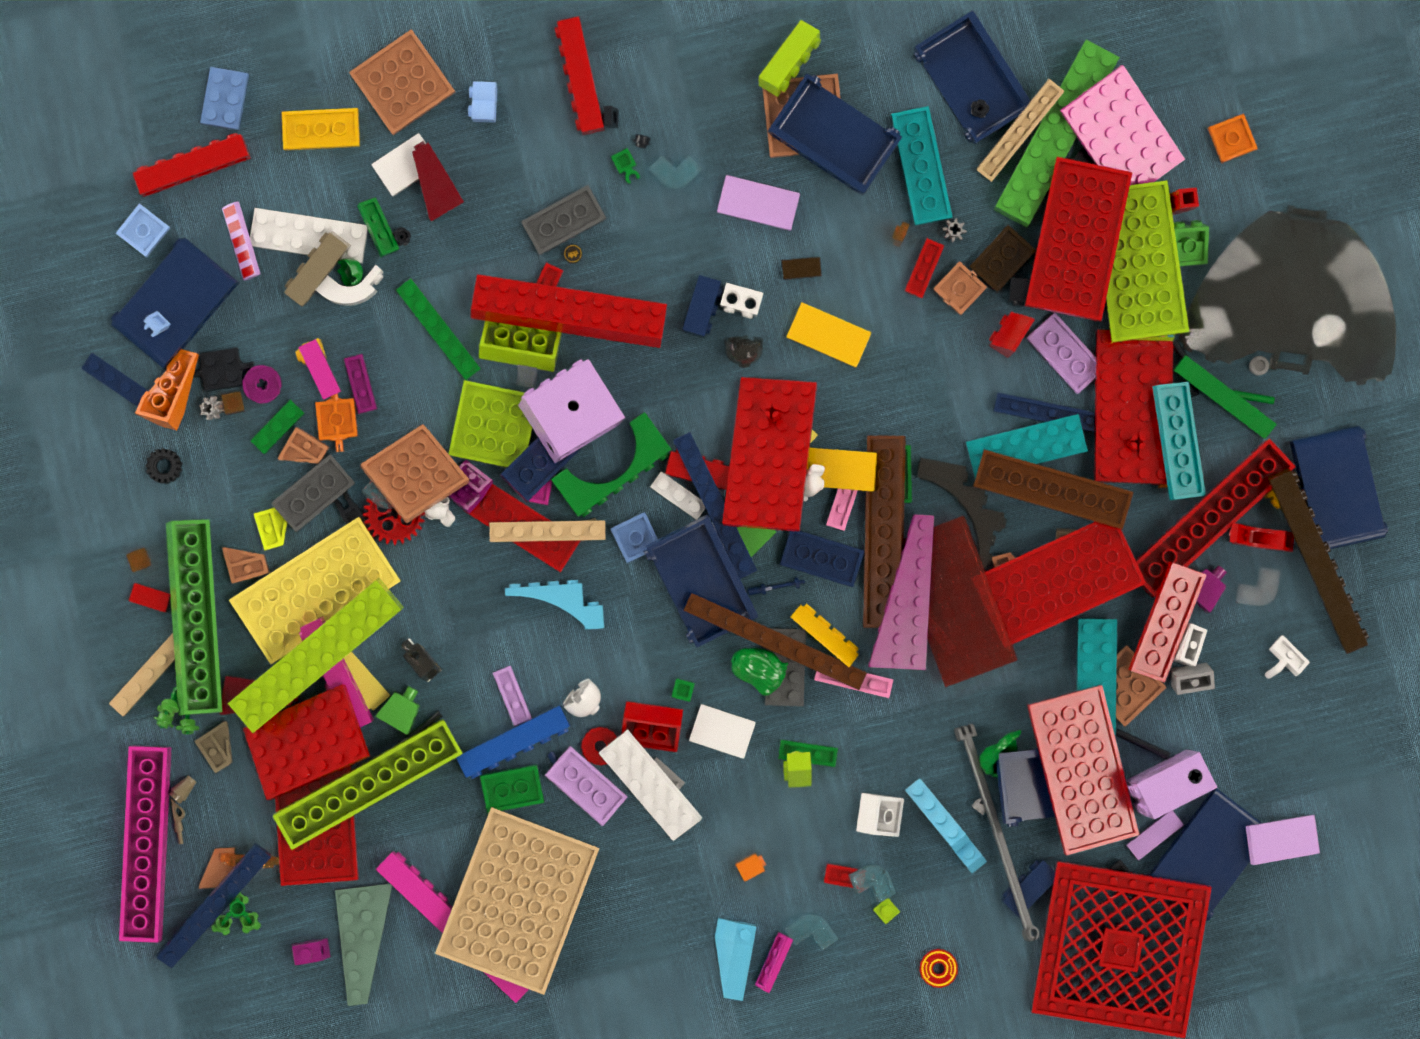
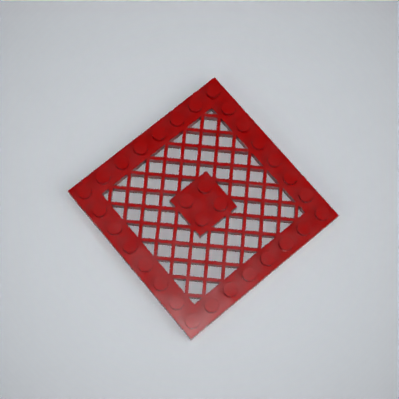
(1121, 949)

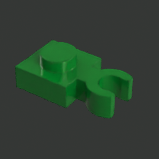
(624, 163)

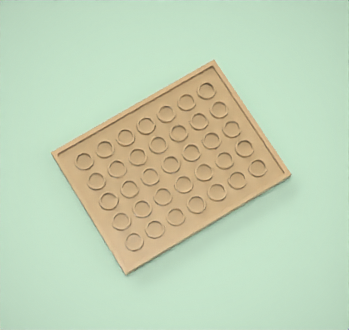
(517, 901)

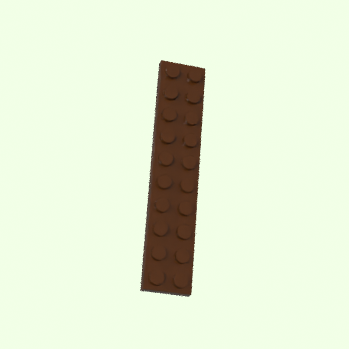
(883, 525)

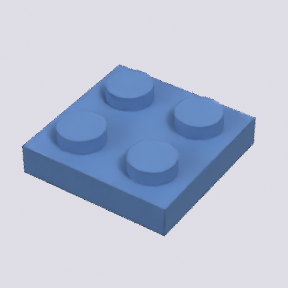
(634, 536)

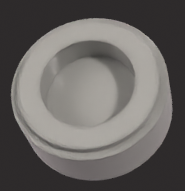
(1259, 365)

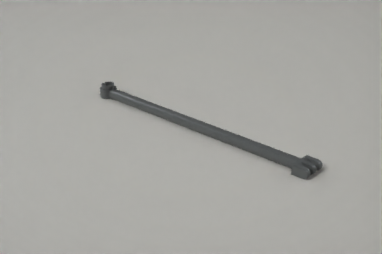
(966, 733)

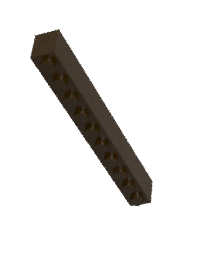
(1318, 561)

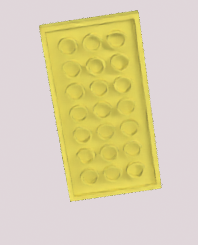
(311, 587)

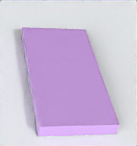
(758, 203)
(1064, 352)
(586, 786)
(1282, 839)

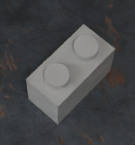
(1192, 678)

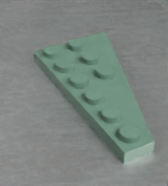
(361, 929)

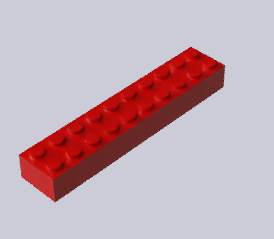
(568, 311)
(1213, 514)

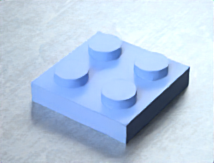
(143, 230)

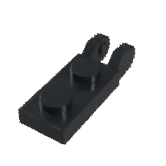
(352, 512)

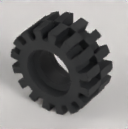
(175, 466)

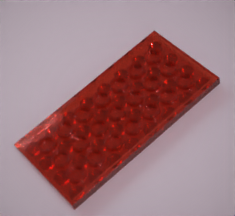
(963, 613)

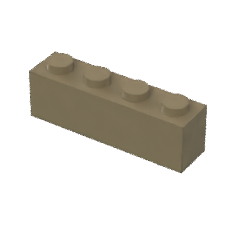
(317, 268)

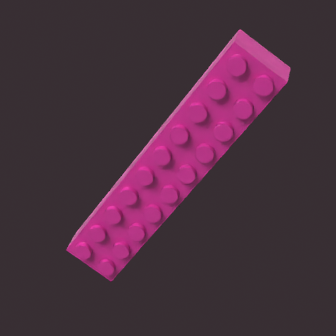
(145, 844)

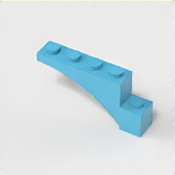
(567, 597)
(946, 825)

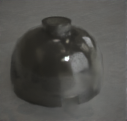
(744, 350)

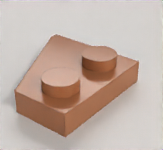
(244, 564)

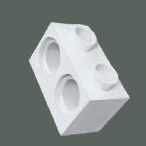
(742, 294)

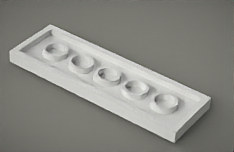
(302, 233)
(650, 785)

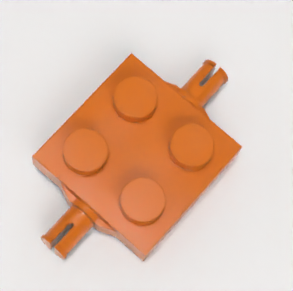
(336, 420)

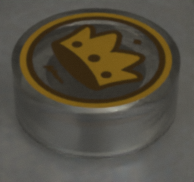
(573, 254)

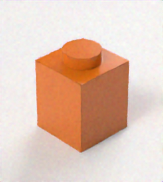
(751, 866)

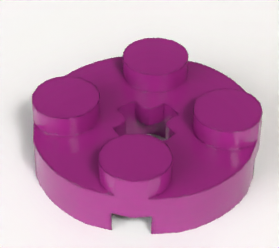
(256, 393)

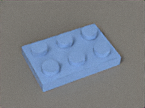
(224, 98)

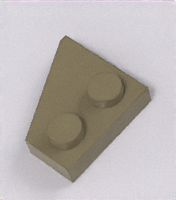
(216, 747)

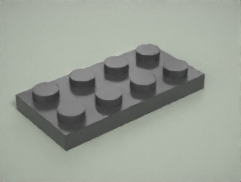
(563, 220)
(313, 493)
(792, 688)

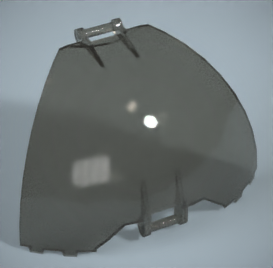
(1296, 291)

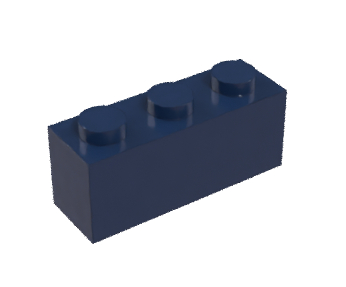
(702, 306)
(1032, 885)

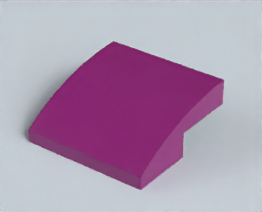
(473, 492)

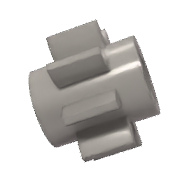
(950, 233)
(211, 408)

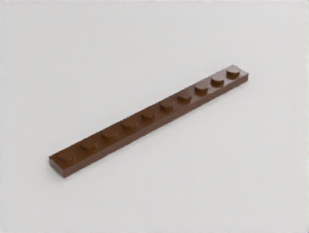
(774, 641)

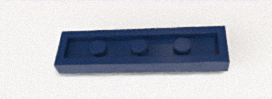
(114, 379)

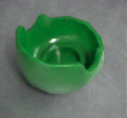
(350, 271)

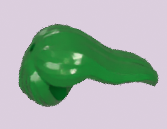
(759, 668)
(991, 753)

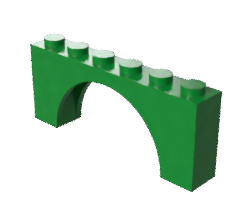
(648, 449)

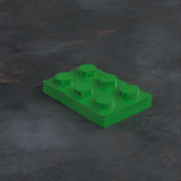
(512, 788)

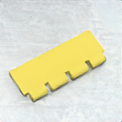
(370, 688)

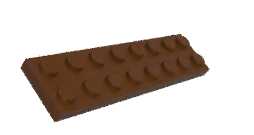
(1053, 489)

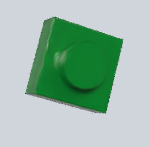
(683, 690)

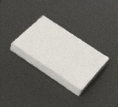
(398, 166)
(722, 731)

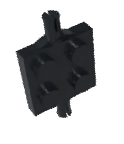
(222, 369)

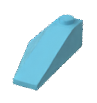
(734, 951)

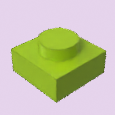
(886, 910)

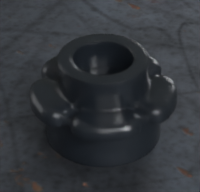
(979, 113)
(641, 141)
(406, 236)

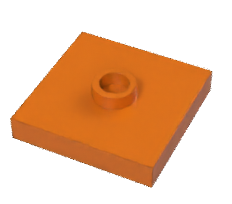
(1232, 138)

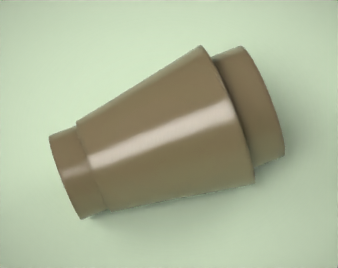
(182, 789)

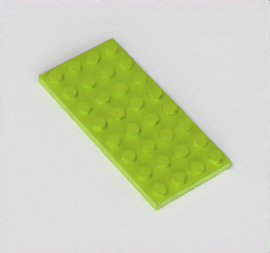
(1146, 278)

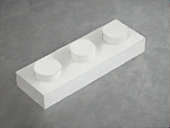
(678, 495)

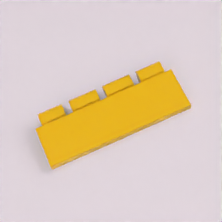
(820, 630)

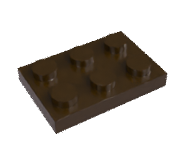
(1002, 258)

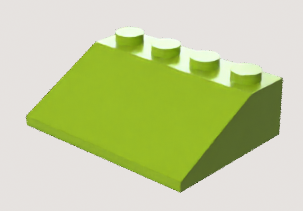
(519, 345)

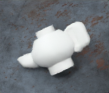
(813, 481)
(442, 512)

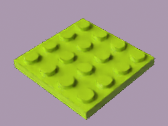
(490, 425)

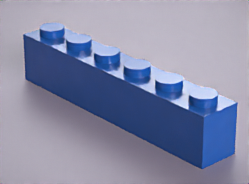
(517, 739)

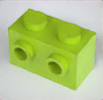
(798, 769)

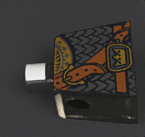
(425, 665)

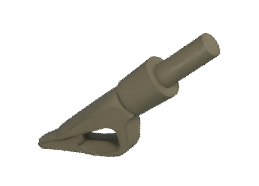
(177, 820)

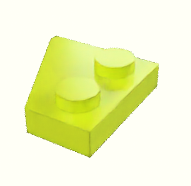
(271, 528)

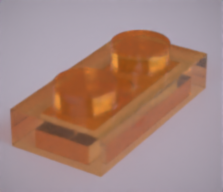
(899, 233)

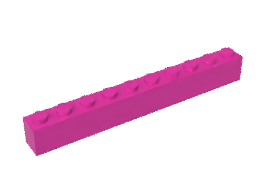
(430, 904)

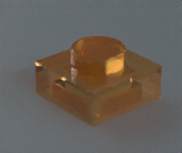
(232, 403)
(139, 559)

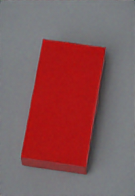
(150, 597)

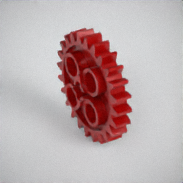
(399, 530)

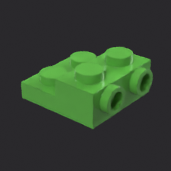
(1192, 242)

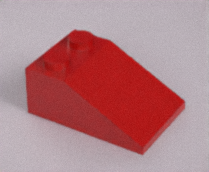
(1011, 333)

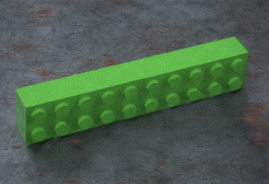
(1052, 138)
(193, 617)

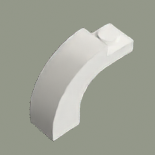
(351, 295)

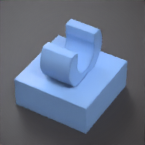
(156, 323)

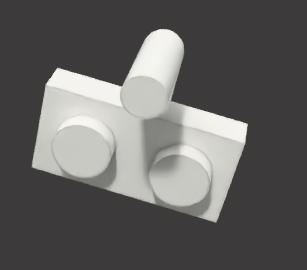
(1288, 657)

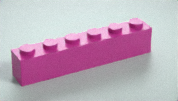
(340, 675)

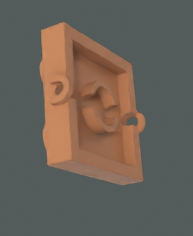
(960, 288)

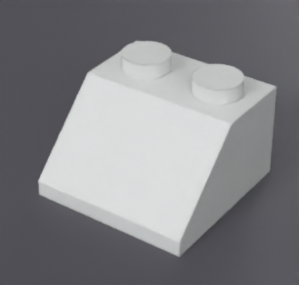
(880, 815)

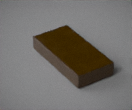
(801, 268)

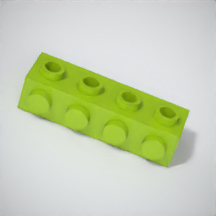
(789, 58)

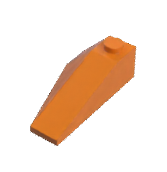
(169, 396)

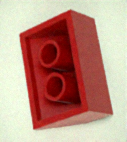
(653, 725)

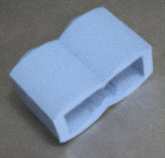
(483, 102)

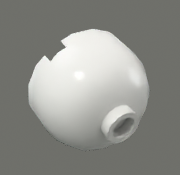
(583, 700)

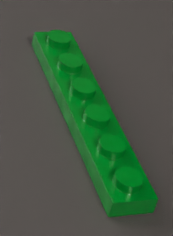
(438, 329)

